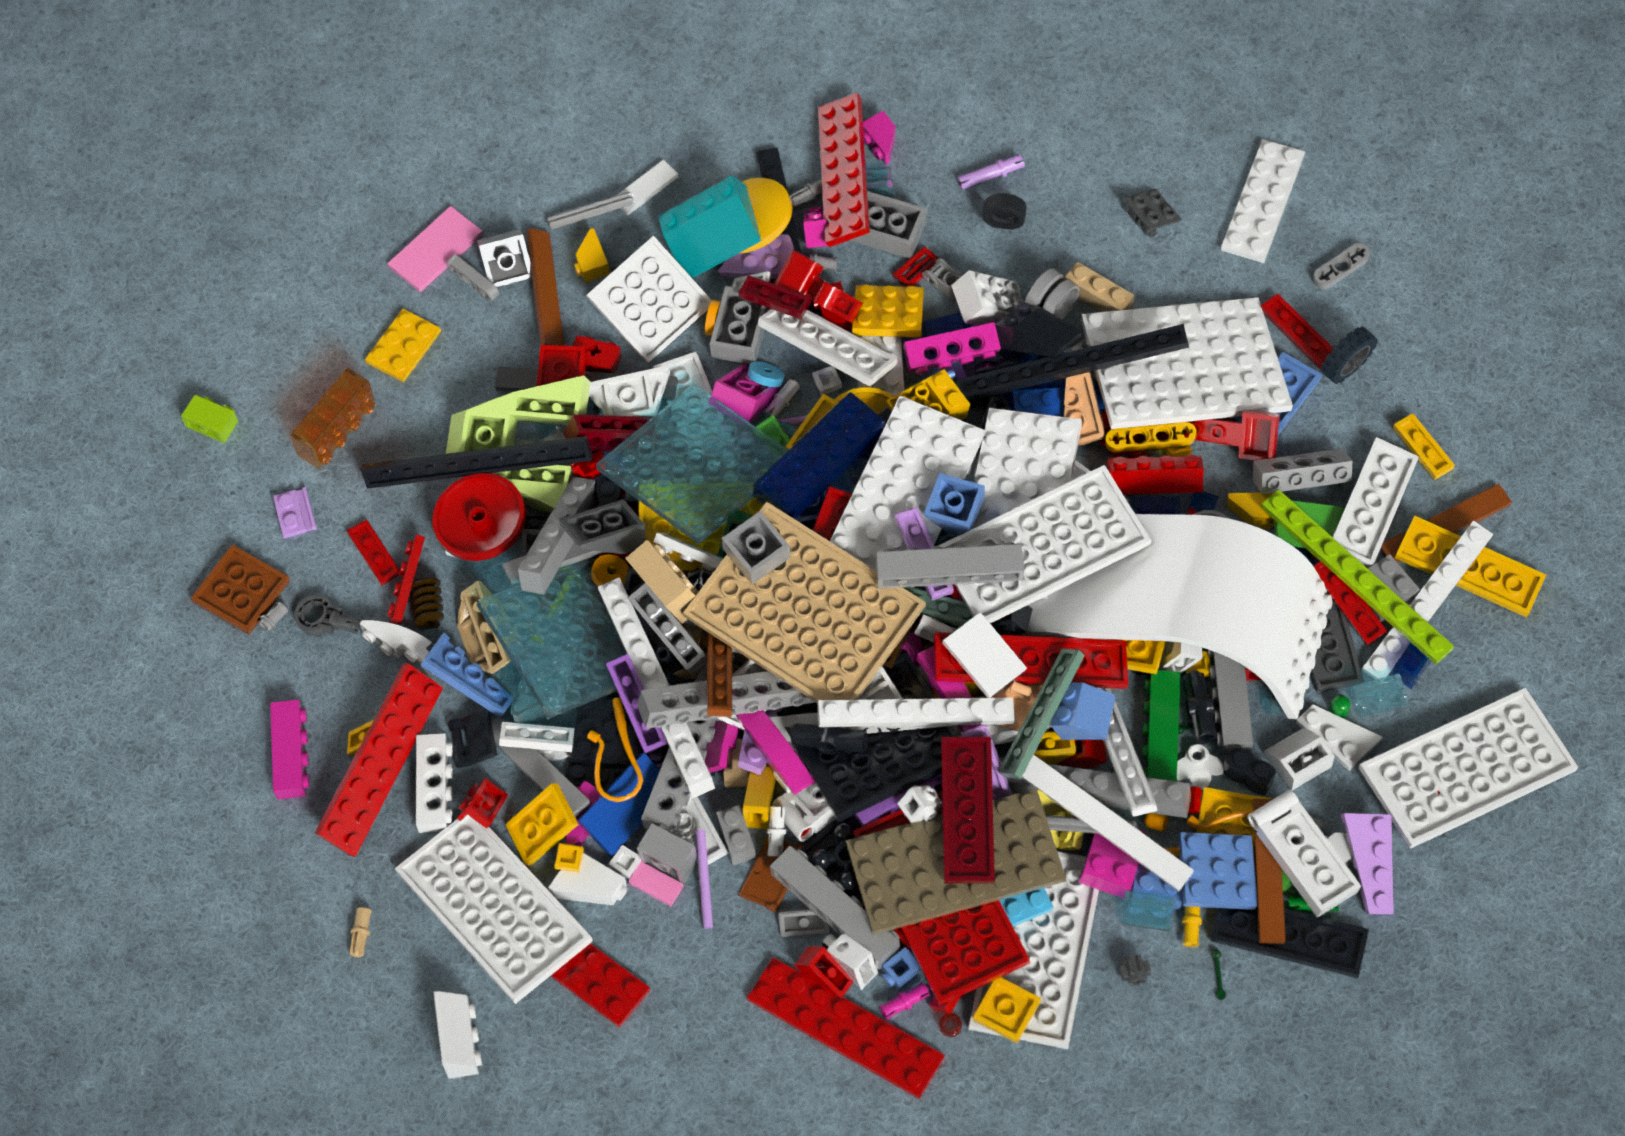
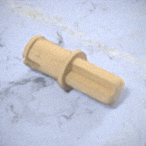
(360, 932)

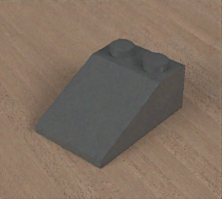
(606, 528)

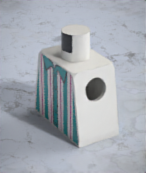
(852, 958)

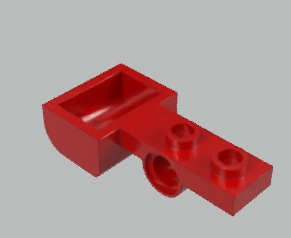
(802, 276)
(1254, 435)

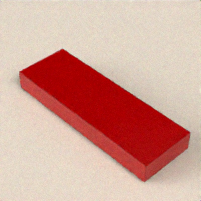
(373, 552)

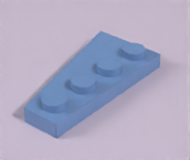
(457, 671)

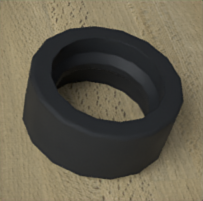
(1014, 210)

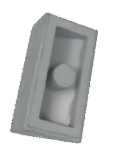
(801, 922)

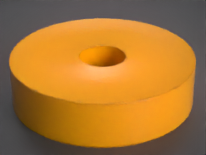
(711, 317)
(607, 564)

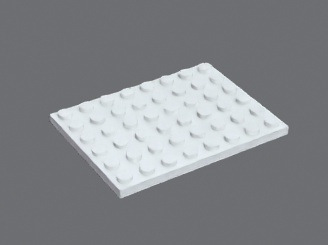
(1220, 375)

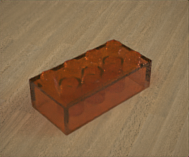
(333, 419)

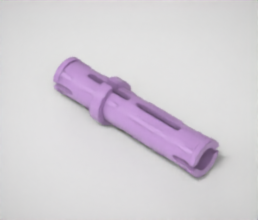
(991, 171)

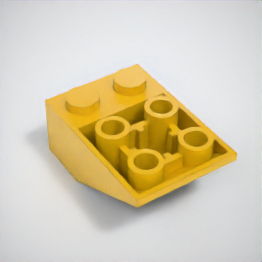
(937, 393)

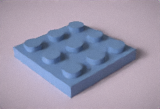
(1221, 870)

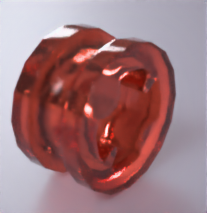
(954, 1031)

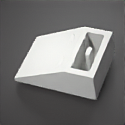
(985, 297)

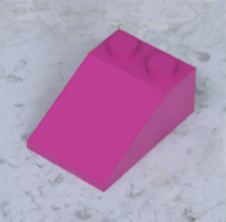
(743, 394)
(1108, 867)

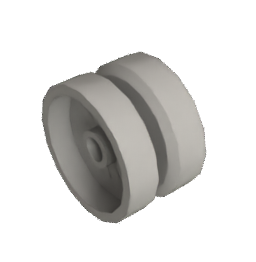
(1054, 293)

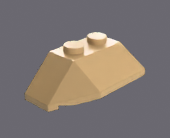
(476, 633)

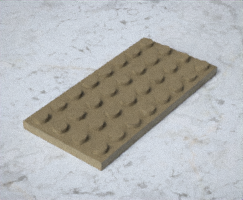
(904, 866)

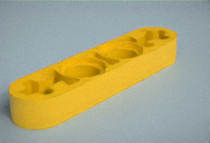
(1150, 434)

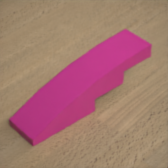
(945, 690)
(723, 741)
(776, 750)

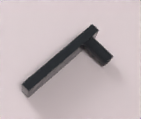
(666, 658)

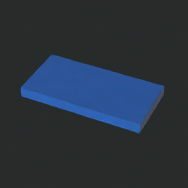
(614, 822)

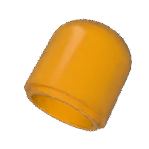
(1155, 821)

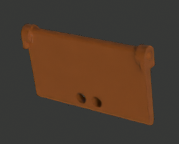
(763, 887)

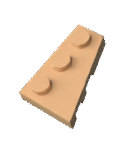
(1082, 404)

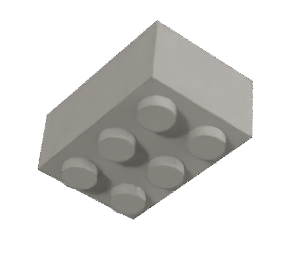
(893, 225)
(736, 329)

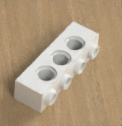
(429, 748)

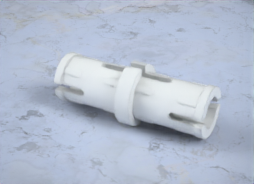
(776, 831)

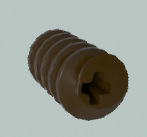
(427, 603)

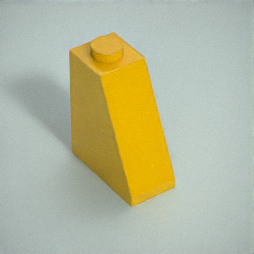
(759, 798)

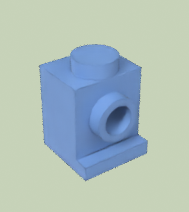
(902, 960)

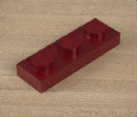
(774, 297)

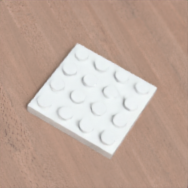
(650, 299)

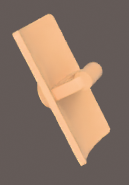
(1023, 699)

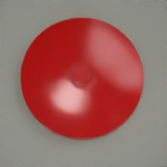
(479, 517)

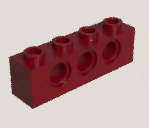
(603, 431)

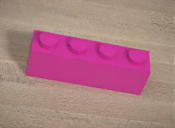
(288, 749)

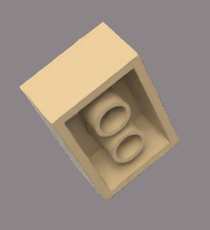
(663, 578)

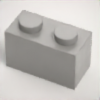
(736, 835)

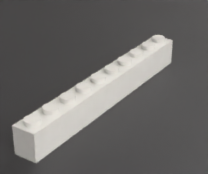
(651, 676)

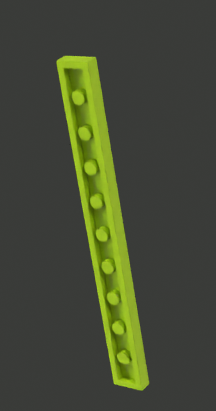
(1357, 577)

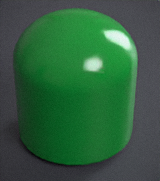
(1340, 706)

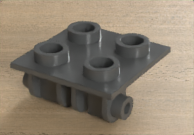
(1150, 211)

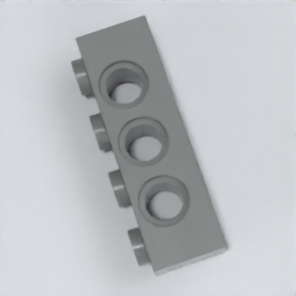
(1302, 471)
(668, 629)

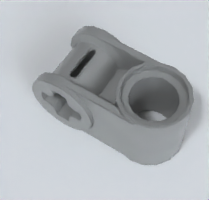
(942, 277)

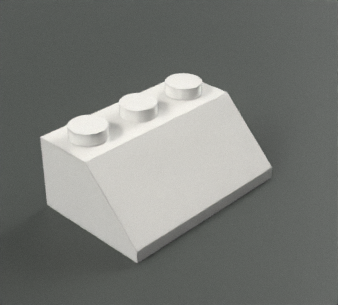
(457, 1034)

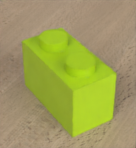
(209, 418)

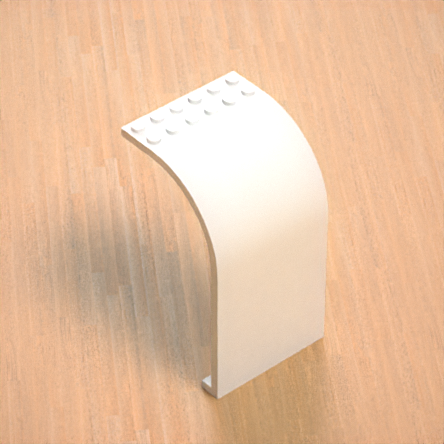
(1204, 587)

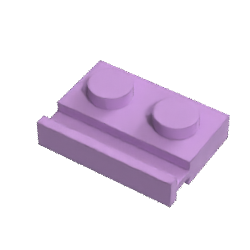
(294, 512)

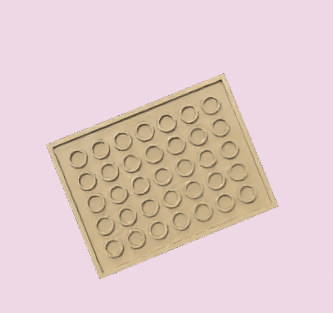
(810, 618)

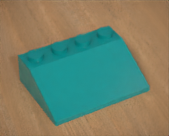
(711, 226)

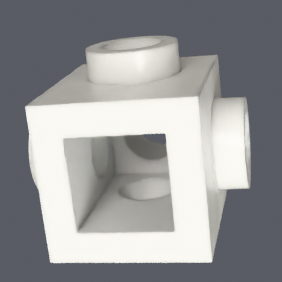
(920, 803)

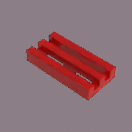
(904, 280)

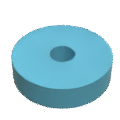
(766, 374)

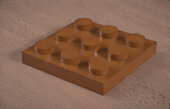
(240, 589)

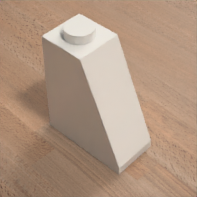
(592, 884)

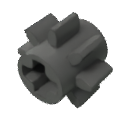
(1135, 970)

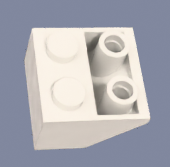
(1300, 757)

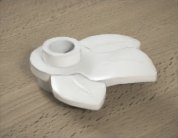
(1198, 770)

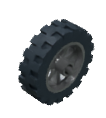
(1349, 355)

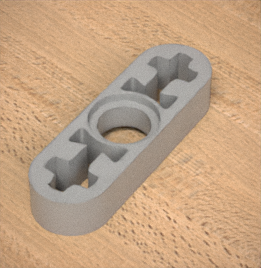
(1344, 257)
(473, 277)

